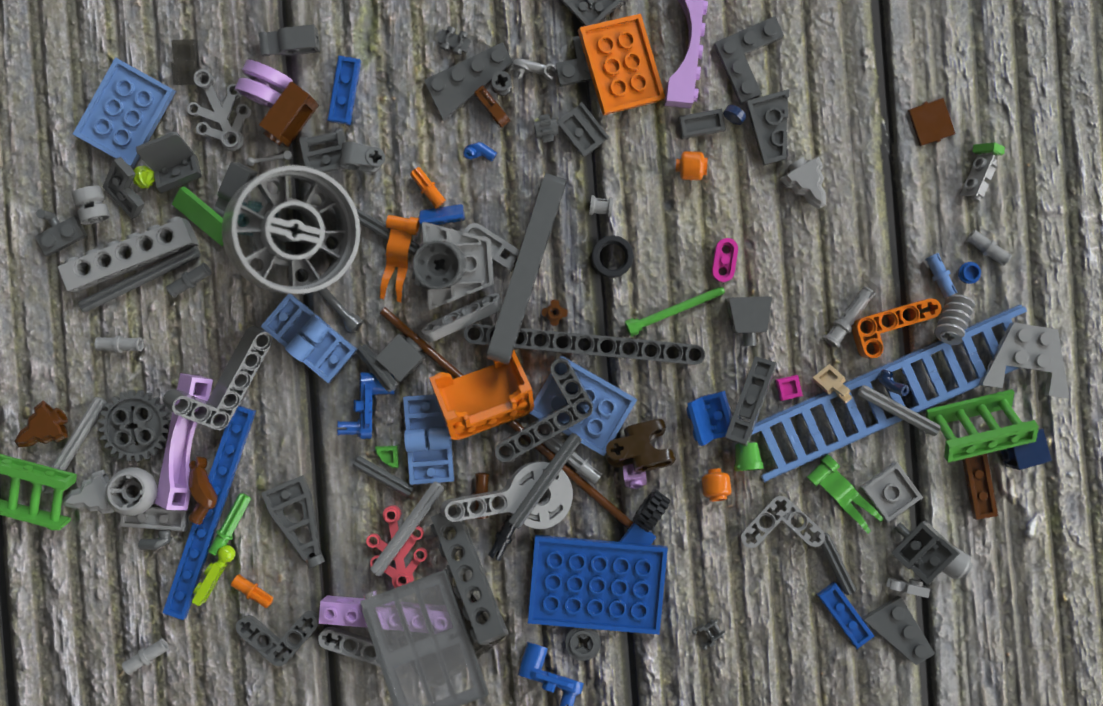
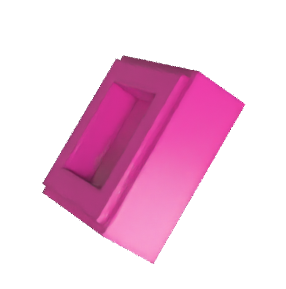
(788, 387)

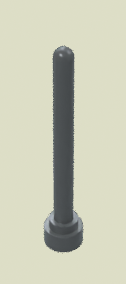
(351, 321)

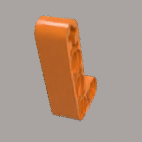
(896, 321)

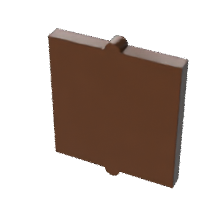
(931, 122)

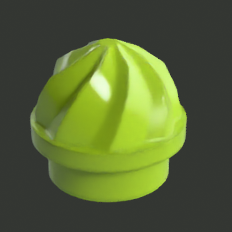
(144, 177)

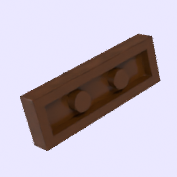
(980, 487)

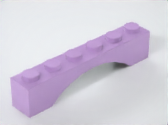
(681, 85)
(174, 475)

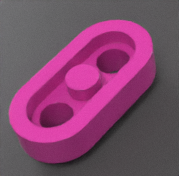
(725, 261)

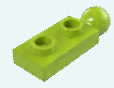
(213, 574)

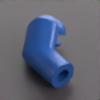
(479, 149)

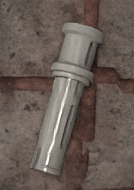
(843, 325)

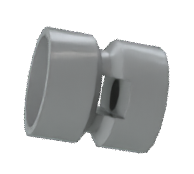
(90, 197)

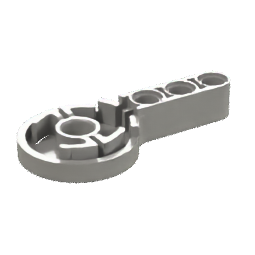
(513, 494)

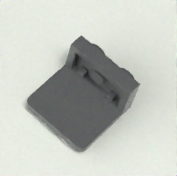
(170, 161)

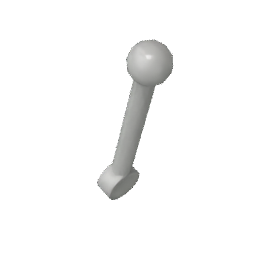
(287, 155)

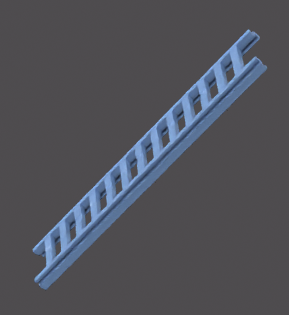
(882, 422)

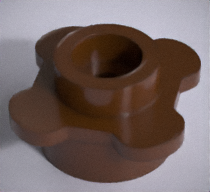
(561, 312)

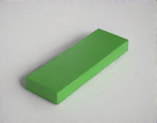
(199, 213)

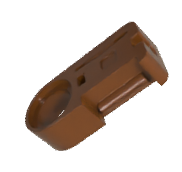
(492, 106)

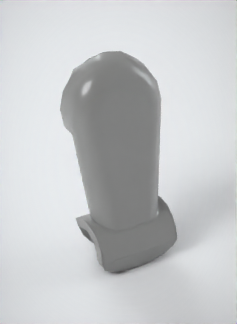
(529, 66)

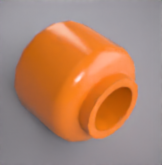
(692, 165)
(716, 485)

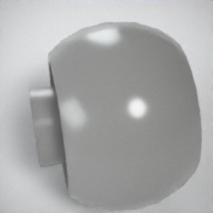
(140, 478)

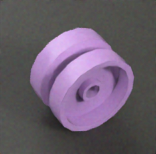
(263, 83)

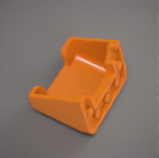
(483, 398)

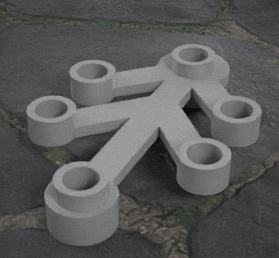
(220, 113)

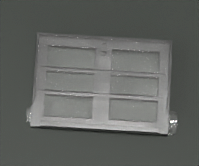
(424, 644)

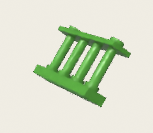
(985, 442)
(38, 476)

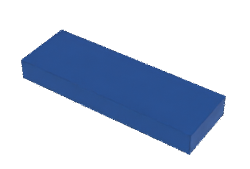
(344, 90)
(845, 615)

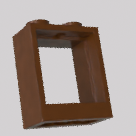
(288, 115)

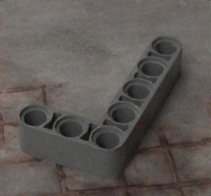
(226, 384)
(551, 418)

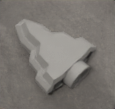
(806, 180)
(90, 494)

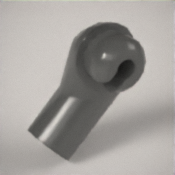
(154, 544)

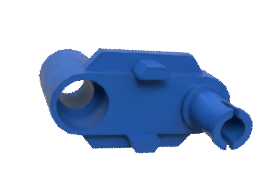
(363, 426)
(532, 666)

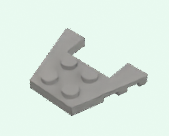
(478, 259)
(1030, 349)

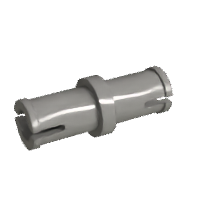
(989, 247)
(119, 344)
(145, 656)

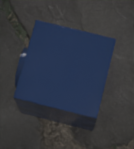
(1028, 454)

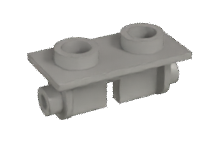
(982, 169)

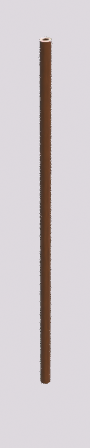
(516, 426)

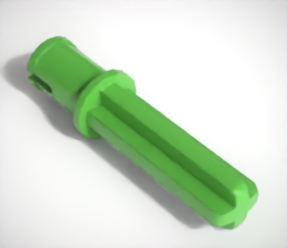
(230, 523)

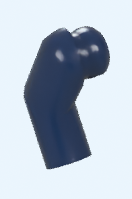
(892, 386)

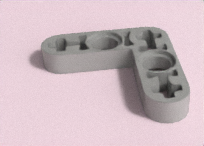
(785, 516)

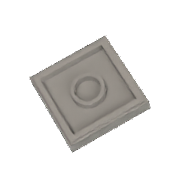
(891, 492)

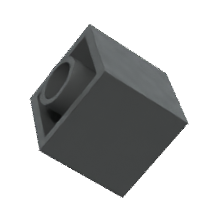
(401, 357)

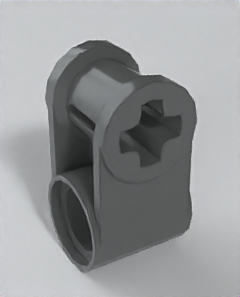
(357, 157)

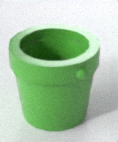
(747, 457)

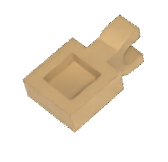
(831, 380)

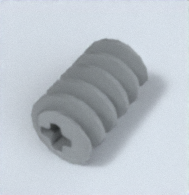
(954, 319)

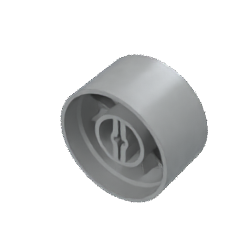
(265, 225)

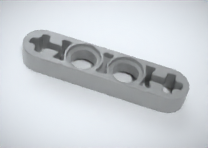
(462, 317)
(357, 653)

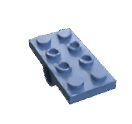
(309, 338)
(427, 441)

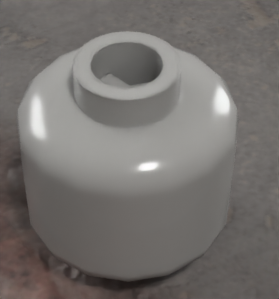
(960, 566)

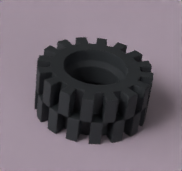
(651, 510)

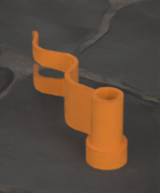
(397, 251)

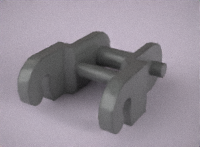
(712, 638)

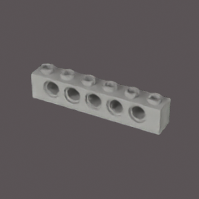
(74, 268)

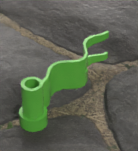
(842, 490)

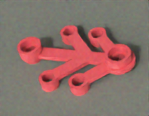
(401, 570)

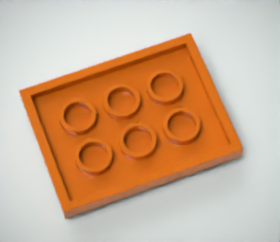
(621, 64)

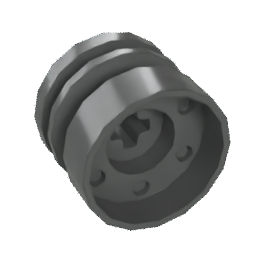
(426, 265)

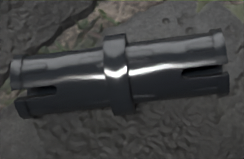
(503, 539)

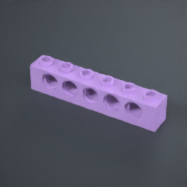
(342, 611)

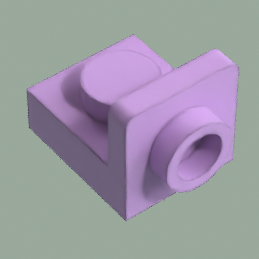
(633, 479)

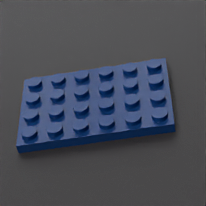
(597, 584)

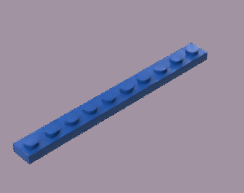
(202, 535)

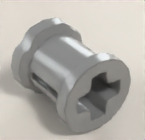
(601, 206)

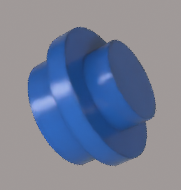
(969, 272)

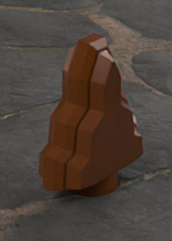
(43, 426)

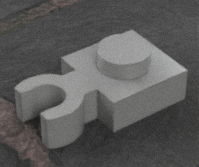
(912, 586)

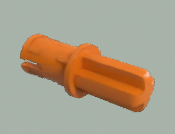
(427, 187)
(252, 591)

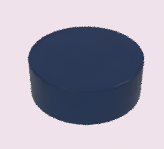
(734, 114)

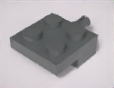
(924, 551)

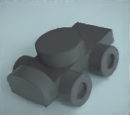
(458, 43)

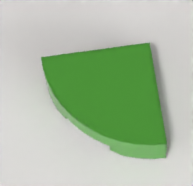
(993, 148)
(389, 455)

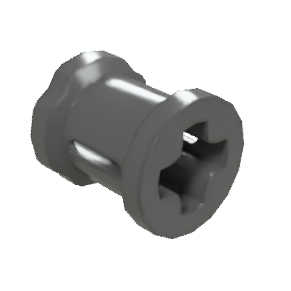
(505, 77)

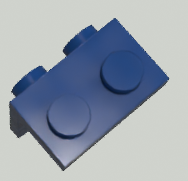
(709, 417)

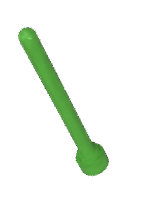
(634, 326)

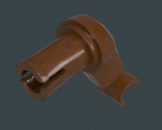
(201, 490)

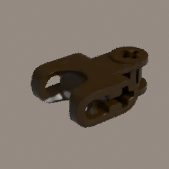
(637, 449)

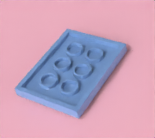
(124, 112)
(609, 406)

